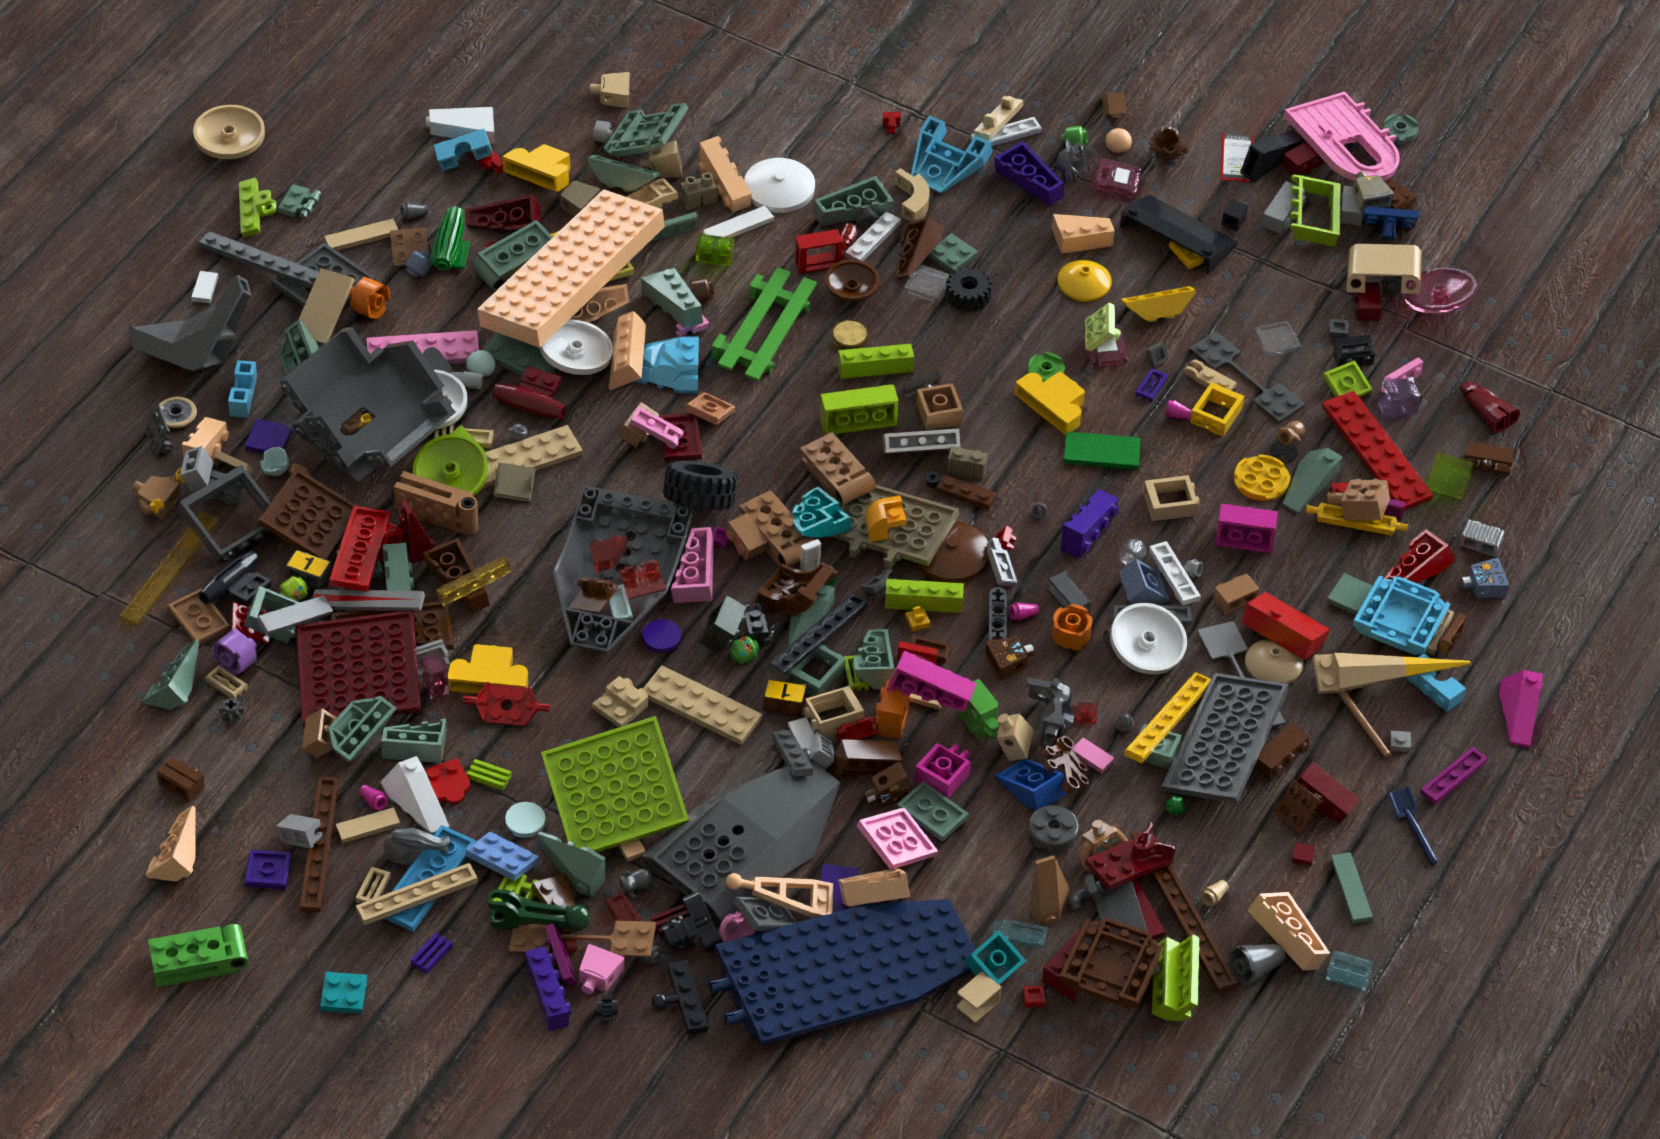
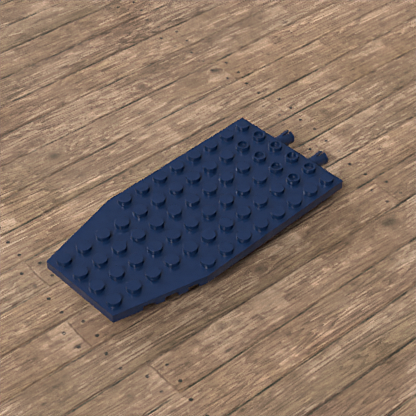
(841, 966)

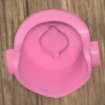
(734, 927)

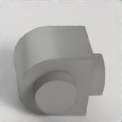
(602, 131)

